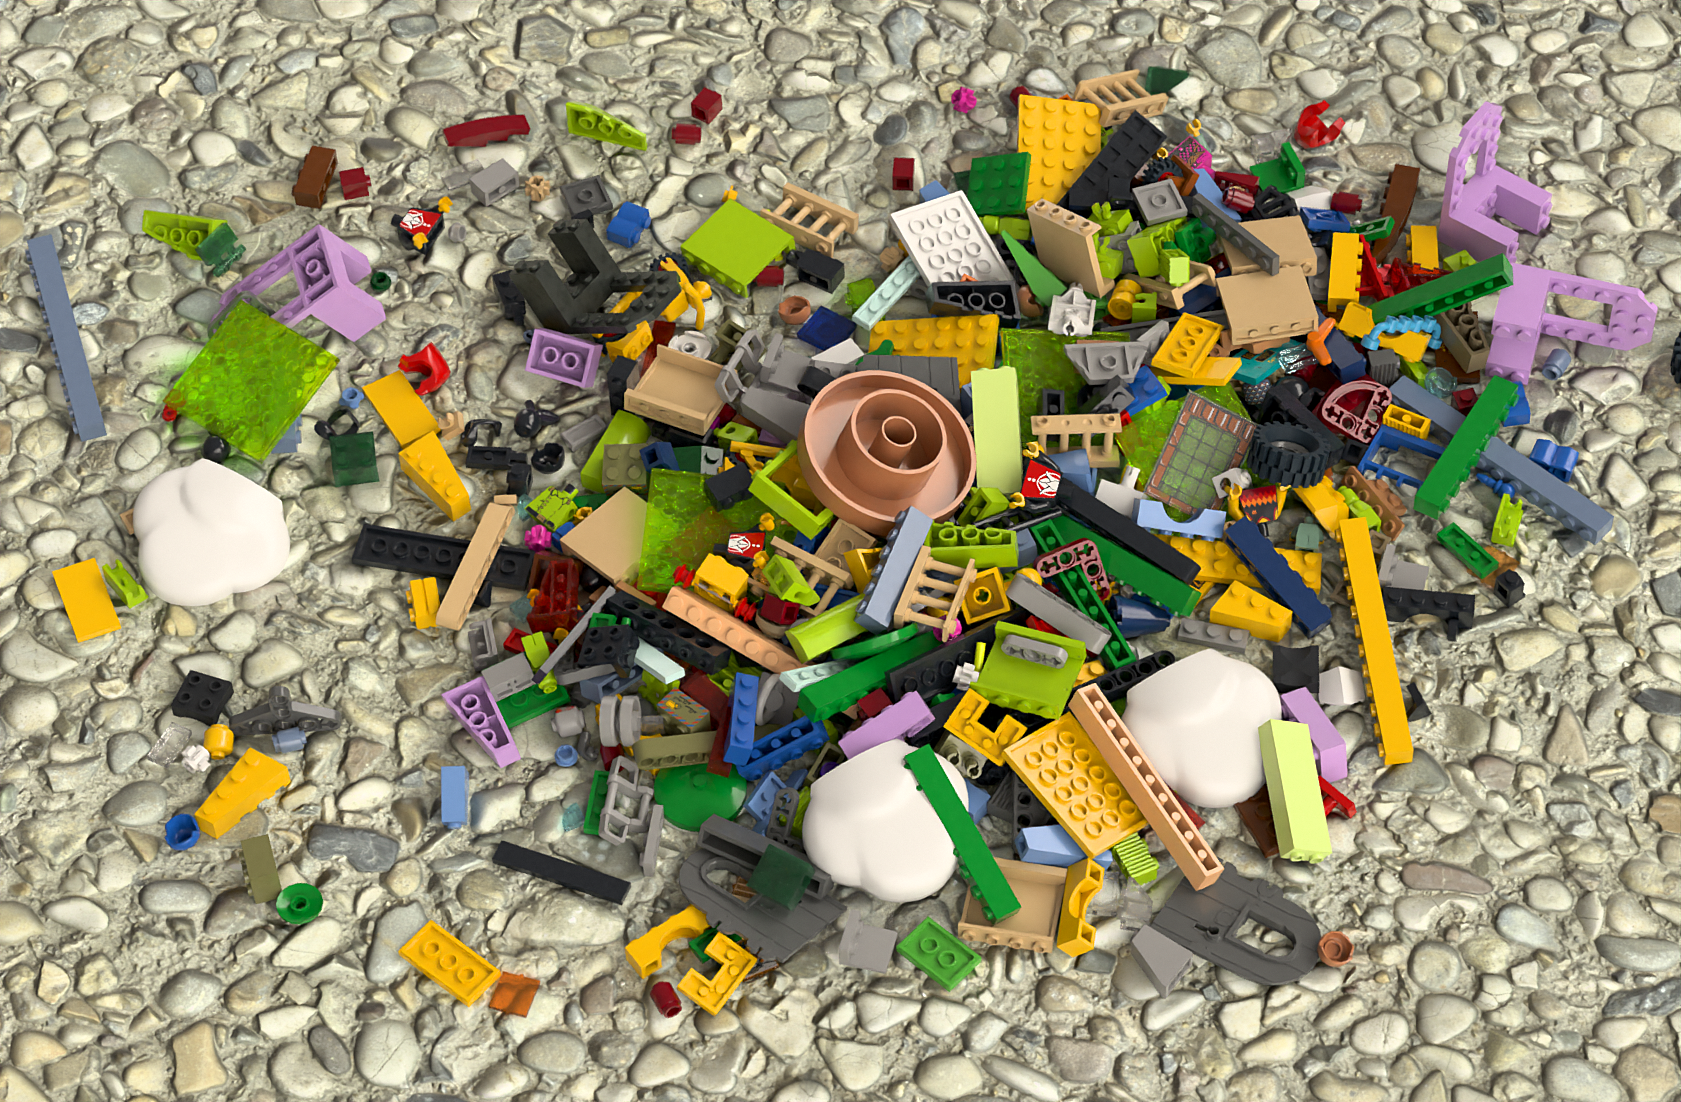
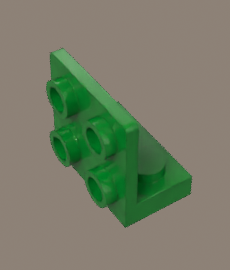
(1284, 172)

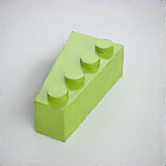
(1148, 243)
(958, 544)

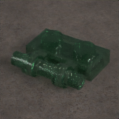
(218, 243)

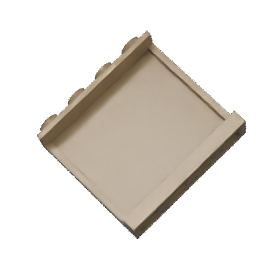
(1283, 236)
(1067, 246)
(1267, 305)
(678, 391)
(611, 537)
(1035, 925)

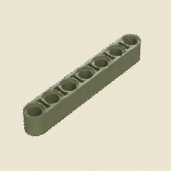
(683, 749)

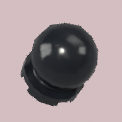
(1301, 390)

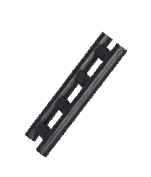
(1029, 521)

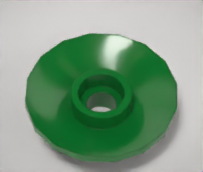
(299, 895)

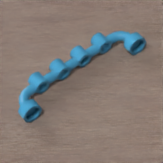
(1404, 324)

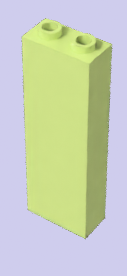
(997, 429)
(1294, 791)

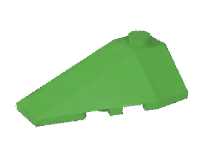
(1040, 279)

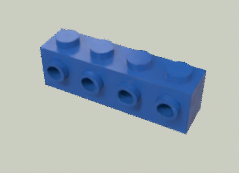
(782, 746)

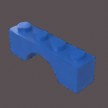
(742, 720)

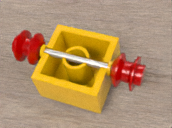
(720, 585)

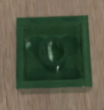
(354, 459)
(781, 877)

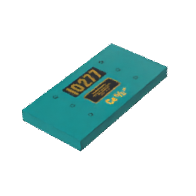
(1259, 366)

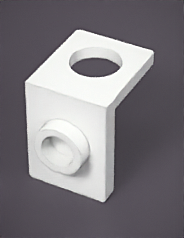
(1237, 476)

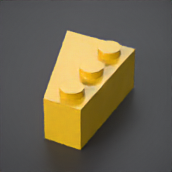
(861, 564)
(1251, 611)

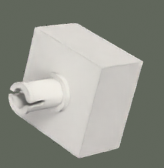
(1121, 496)

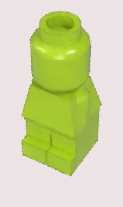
(1015, 227)
(1360, 509)
(537, 654)

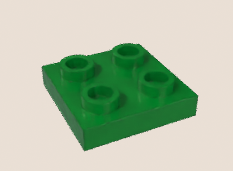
(1190, 241)

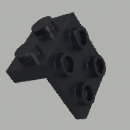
(612, 646)

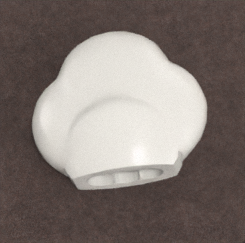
(208, 534)
(1203, 725)
(877, 829)

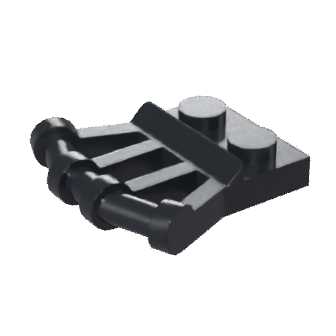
(1260, 209)

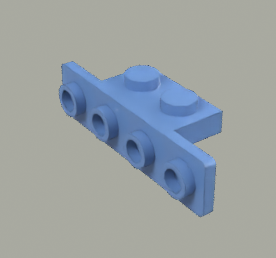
(762, 798)

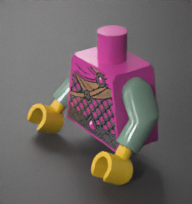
(1192, 150)

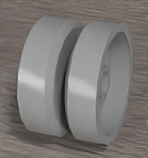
(619, 720)

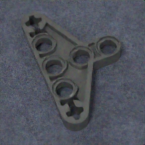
(295, 714)
(1034, 810)

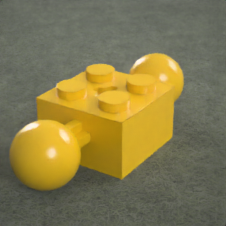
(997, 603)

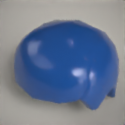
(182, 832)

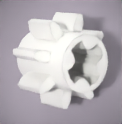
(964, 675)
(195, 759)

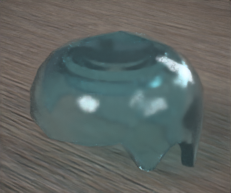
(1440, 382)

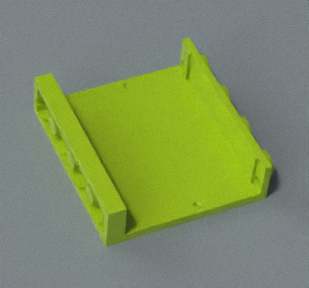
(735, 246)
(1025, 683)

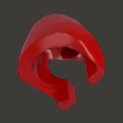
(1311, 131)
(428, 363)

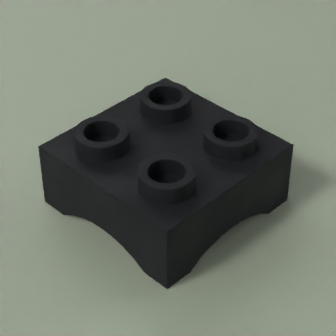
(1296, 668)
(202, 697)

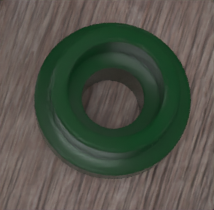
(380, 282)

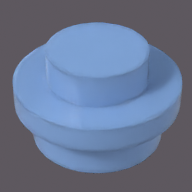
(566, 755)

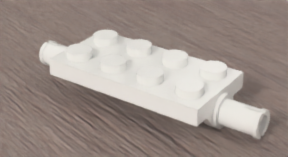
(1072, 313)

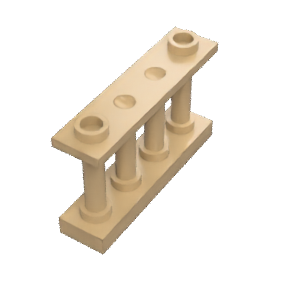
(1120, 111)
(815, 206)
(1170, 295)
(1086, 424)
(819, 570)
(919, 579)

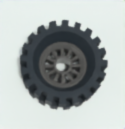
(1288, 454)

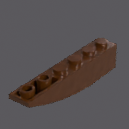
(1398, 205)

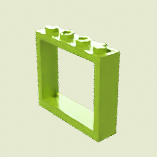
(782, 502)

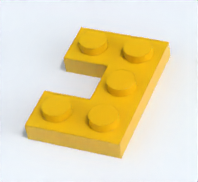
(965, 726)
(735, 966)

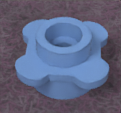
(351, 398)

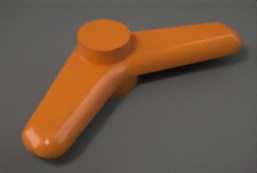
(1316, 339)

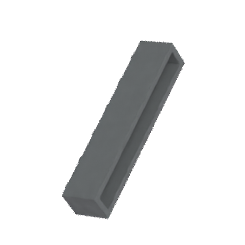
(748, 848)

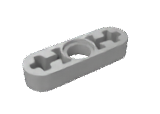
(1046, 653)

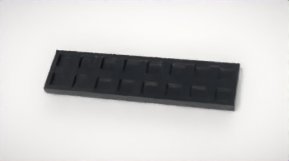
(1119, 158)

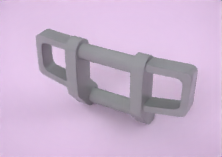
(749, 361)
(631, 790)

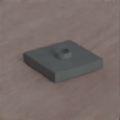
(586, 195)

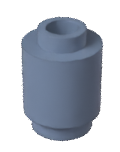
(1556, 364)
(289, 740)

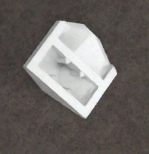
(1311, 197)
(1341, 687)

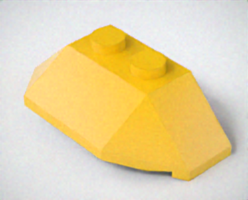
(1325, 504)

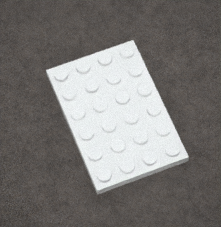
(949, 241)

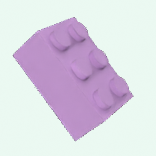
(563, 357)

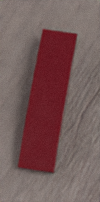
(480, 131)

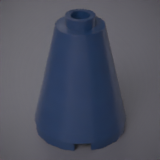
(1136, 617)

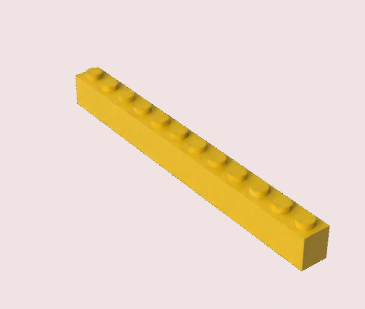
(1375, 641)

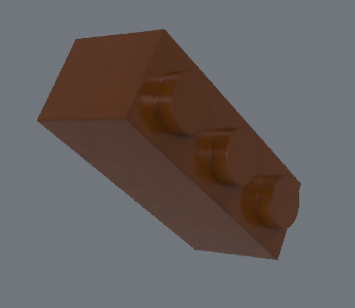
(315, 177)

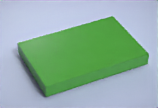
(938, 954)

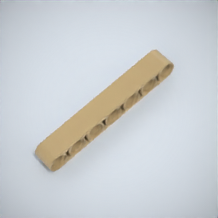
(474, 566)

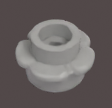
(457, 232)

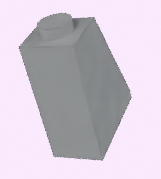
(1160, 959)

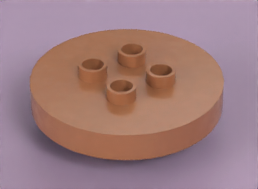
(884, 446)

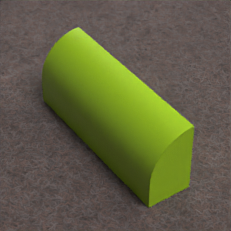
(623, 429)
(826, 630)

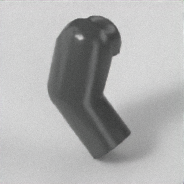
(584, 749)

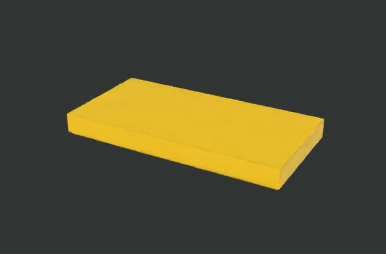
(1187, 345)
(1213, 371)
(400, 409)
(86, 600)
(449, 963)

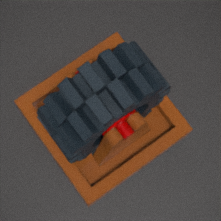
(1175, 168)

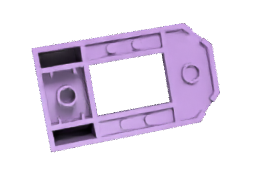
(1491, 190)
(326, 280)
(1522, 318)

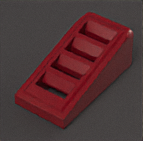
(1248, 182)

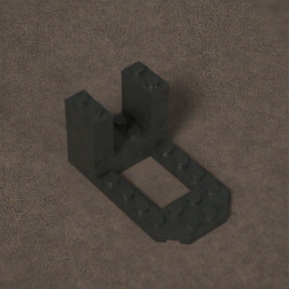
(595, 277)

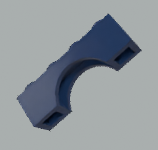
(659, 456)

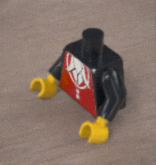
(422, 226)
(1041, 483)
(747, 547)

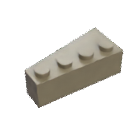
(1463, 337)

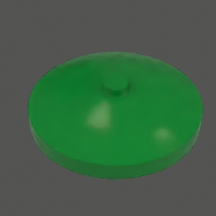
(874, 644)
(694, 795)

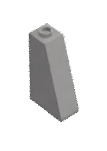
(773, 413)

